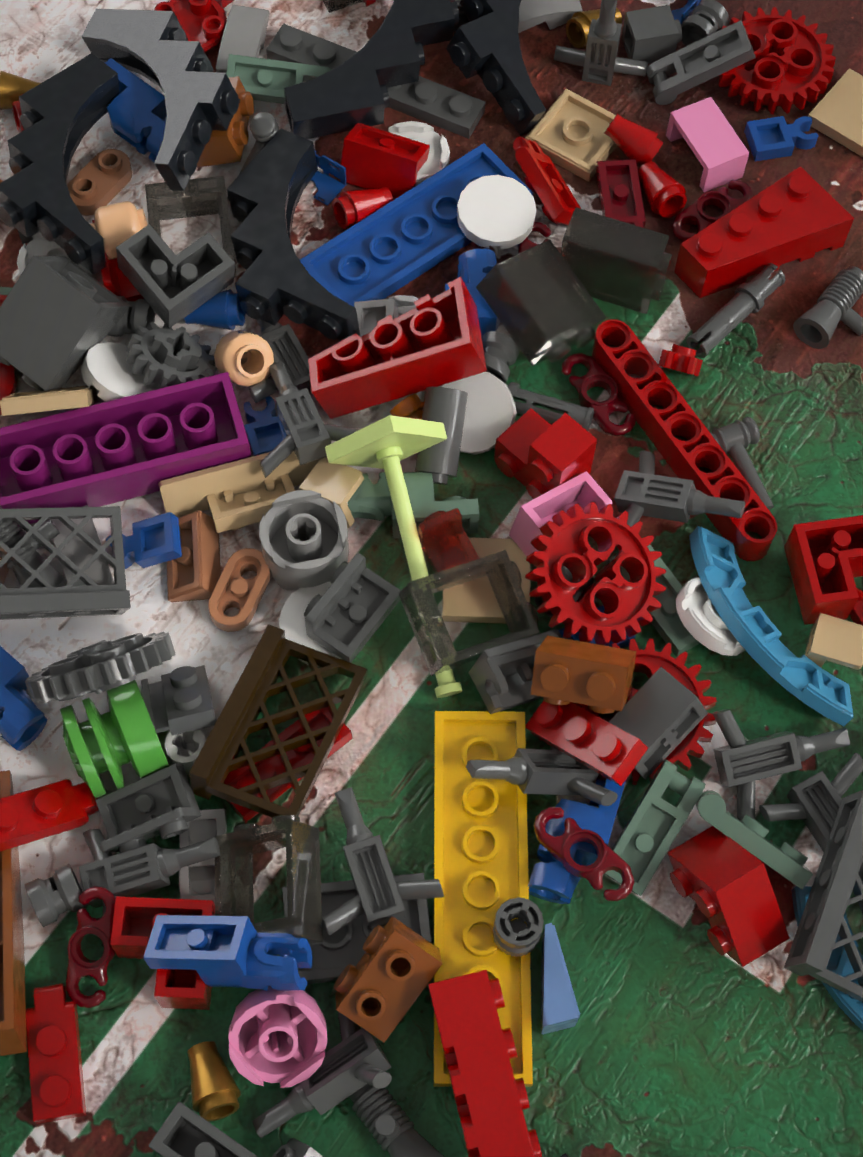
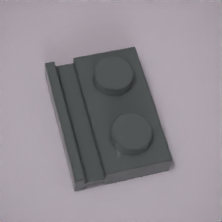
(180, 701)

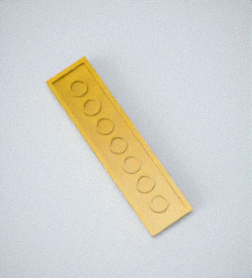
(480, 867)

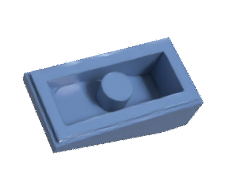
(558, 1000)

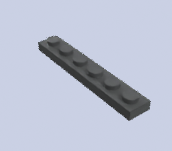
(419, 99)

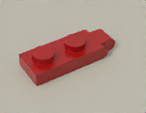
(545, 181)
(44, 812)
(54, 1056)

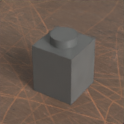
(651, 33)

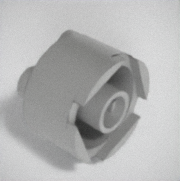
(303, 539)

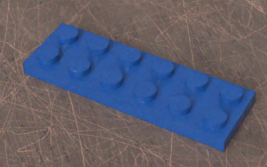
(403, 235)

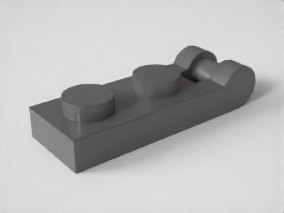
(699, 62)

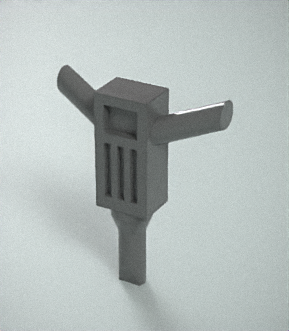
(601, 51)
(286, 349)
(301, 422)
(667, 497)
(764, 757)
(544, 773)
(817, 802)
(139, 868)
(372, 876)
(343, 1072)

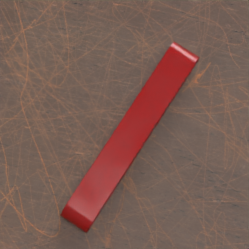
(680, 420)

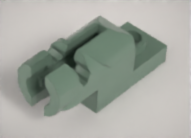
(375, 502)

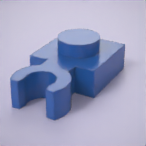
(776, 139)
(263, 428)
(152, 541)

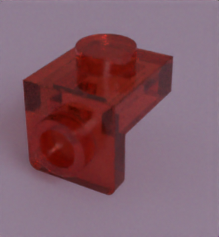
(445, 540)

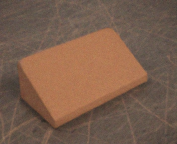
(199, 568)

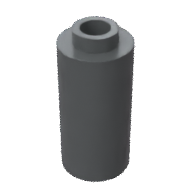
(449, 408)

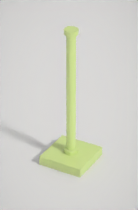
(383, 447)

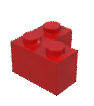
(544, 453)
(823, 566)
(731, 892)
(130, 935)

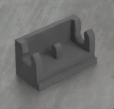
(506, 672)
(660, 717)

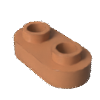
(101, 179)
(238, 592)

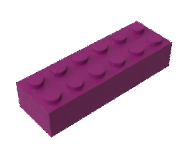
(121, 446)

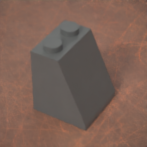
(54, 320)

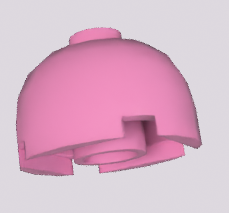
(277, 1037)

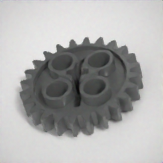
(100, 667)

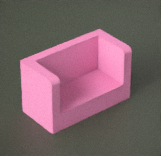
(711, 141)
(540, 510)

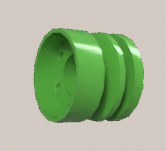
(113, 739)

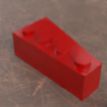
(773, 227)
(401, 355)
(480, 1067)

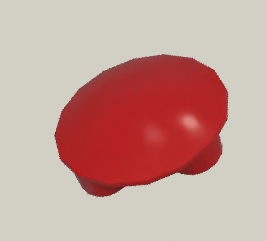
(200, 20)

